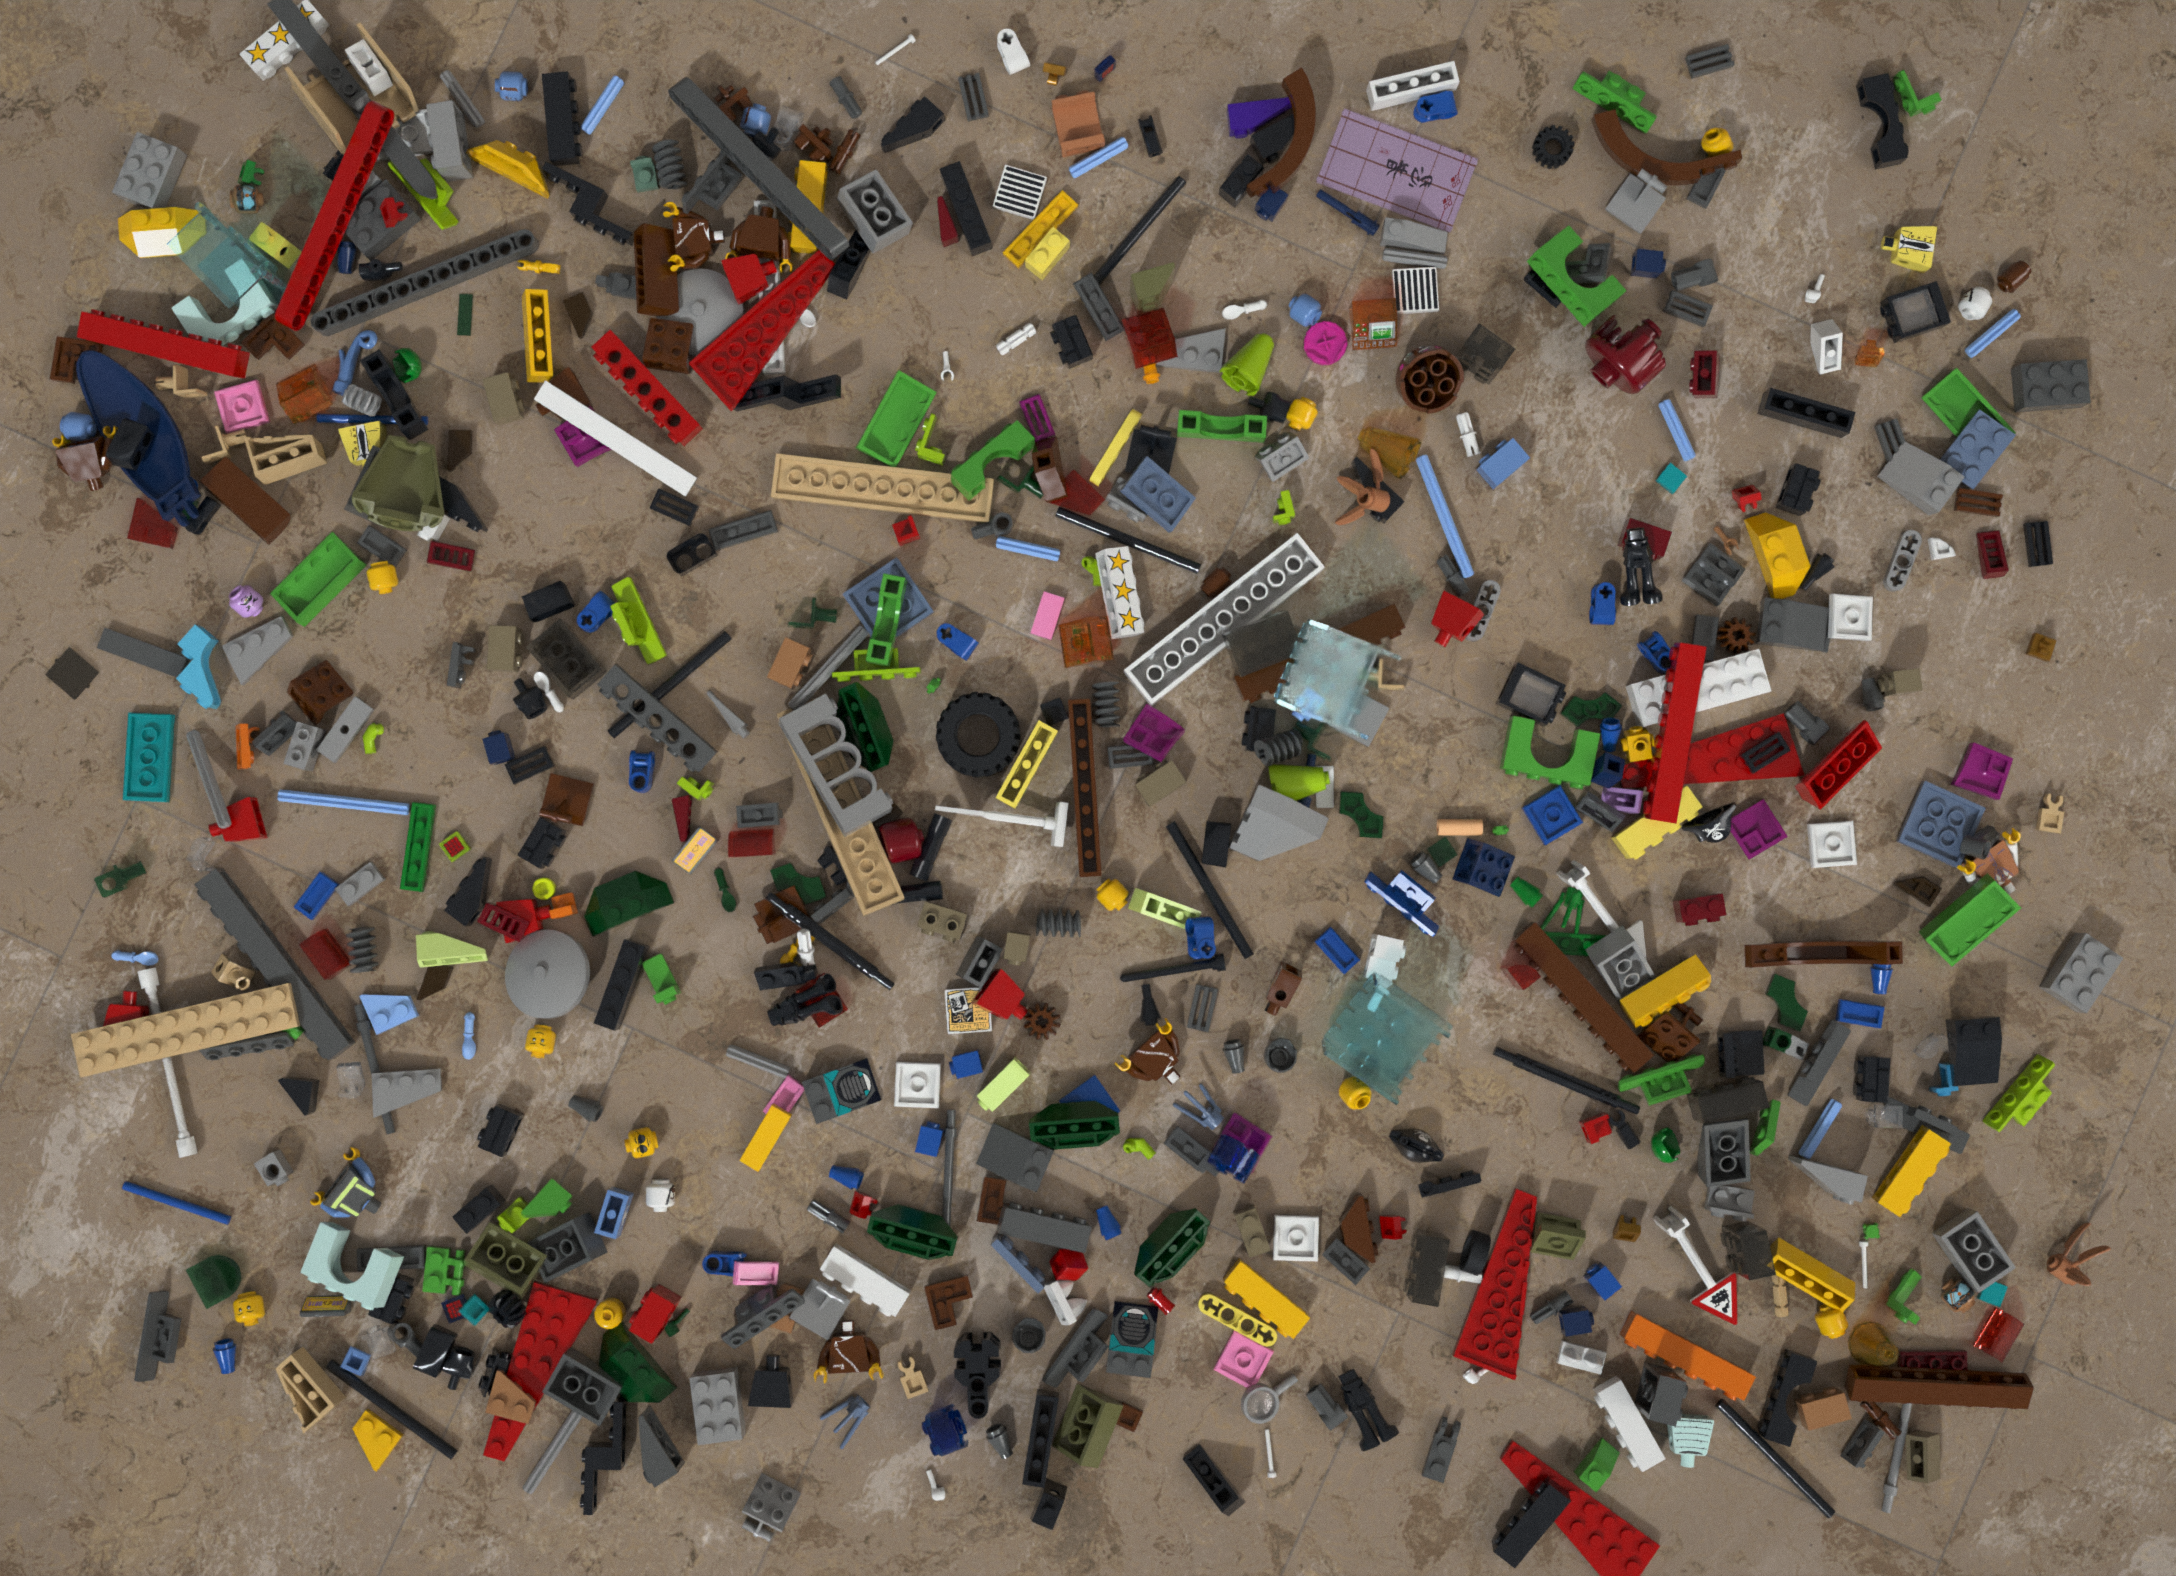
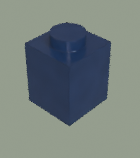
(1270, 204)
(1647, 263)
(498, 747)
(1608, 770)
(1575, 1321)

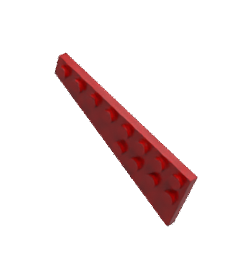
(746, 347)
(1720, 760)
(1496, 1313)
(544, 1336)
(1595, 1530)

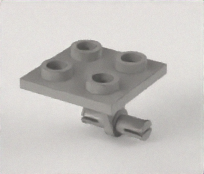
(1636, 201)
(821, 1308)
(770, 1504)

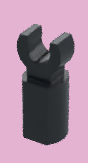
(1625, 1131)

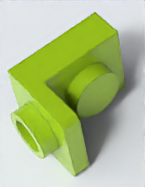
(1284, 504)
(692, 785)
(511, 1218)

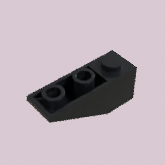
(917, 125)
(848, 267)
(459, 506)
(471, 897)

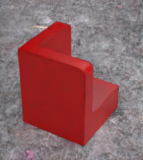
(906, 531)
(1595, 1127)
(1068, 1265)

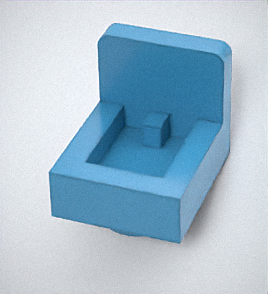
(1946, 1082)

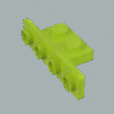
(434, 207)
(635, 621)
(866, 670)
(2023, 1096)

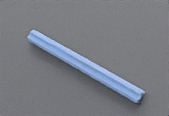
(1444, 516)
(343, 802)

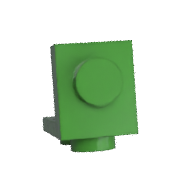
(1910, 101)
(661, 979)
(1899, 1296)

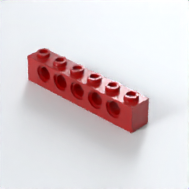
(608, 346)

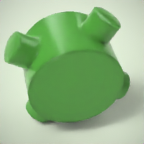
(933, 685)
(1500, 830)
(1871, 1231)

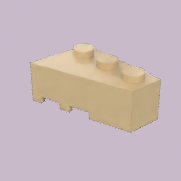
(284, 456)
(308, 1388)

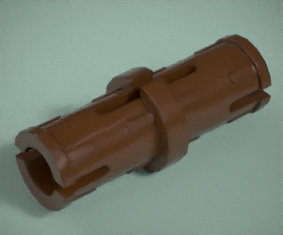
(844, 151)
(1881, 1419)

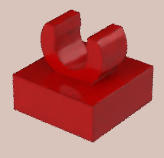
(390, 213)
(1746, 495)
(861, 1204)
(1391, 1227)

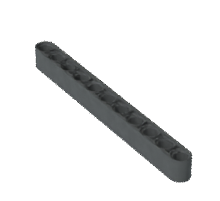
(758, 168)
(414, 282)

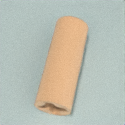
(1459, 827)

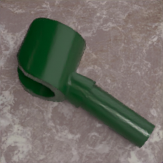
(671, 1328)

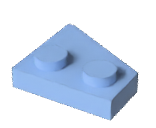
(388, 1010)

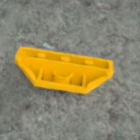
(512, 164)
(150, 230)
(1778, 553)

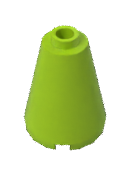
(1248, 365)
(1297, 781)

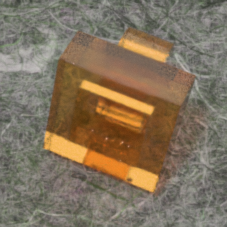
(1869, 354)

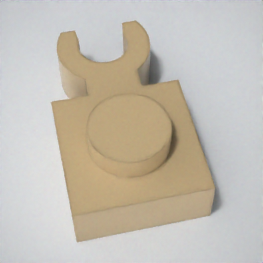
(2050, 818)
(913, 1381)

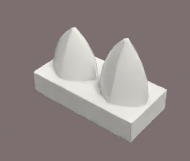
(1065, 1309)
(1581, 1357)

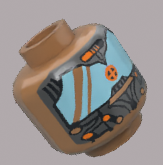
(246, 199)
(1958, 1295)

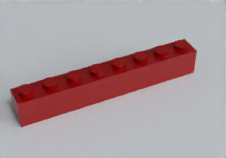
(163, 344)
(1675, 732)

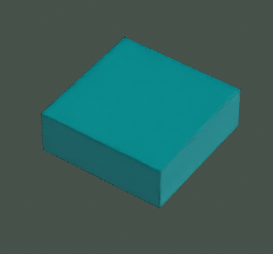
(1671, 478)
(1993, 1294)
(474, 1309)

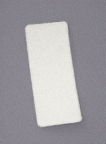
(1325, 798)

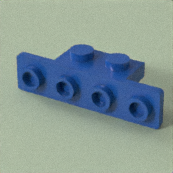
(1407, 897)

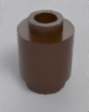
(2013, 276)
(1216, 582)

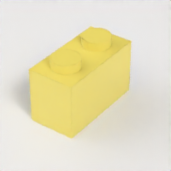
(1047, 253)

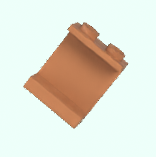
(1077, 123)

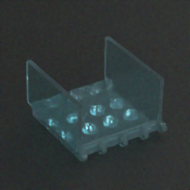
(225, 258)
(1328, 675)
(1383, 1035)

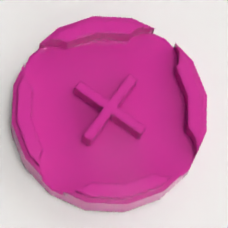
(1325, 343)

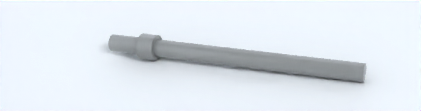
(1890, 1489)

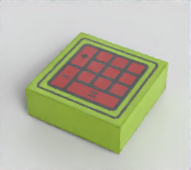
(455, 846)

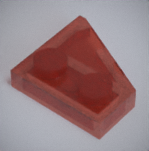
(1081, 495)
(150, 528)

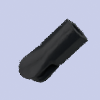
(1150, 138)
(206, 510)

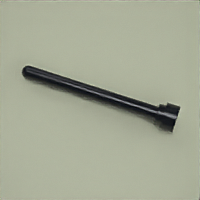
(1216, 963)

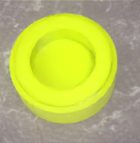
(544, 888)

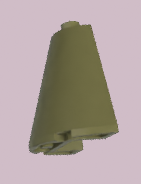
(402, 486)

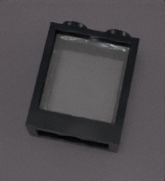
(1914, 312)
(1533, 696)

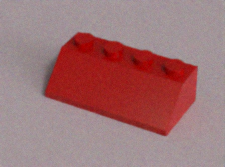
(1839, 765)

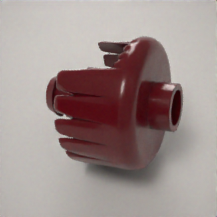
(1628, 359)

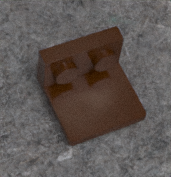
(668, 345)
(318, 691)

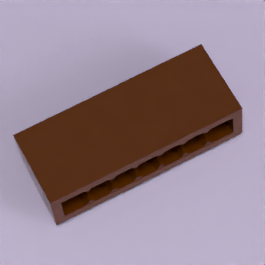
(654, 280)
(246, 500)

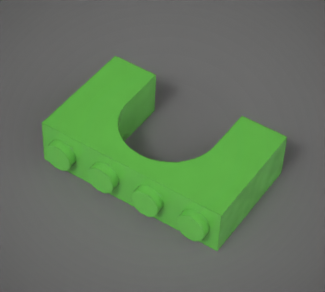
(1581, 301)
(1519, 759)

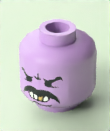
(246, 601)

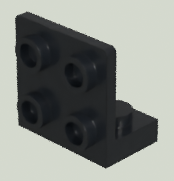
(1740, 1053)

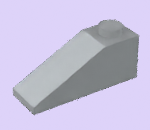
(1412, 236)

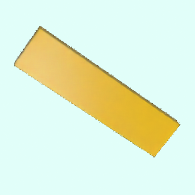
(1052, 216)

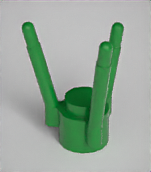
(1572, 900)

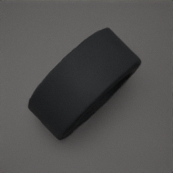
(1475, 1252)

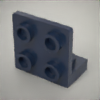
(1483, 867)

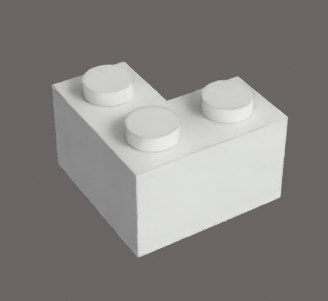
(1383, 956)

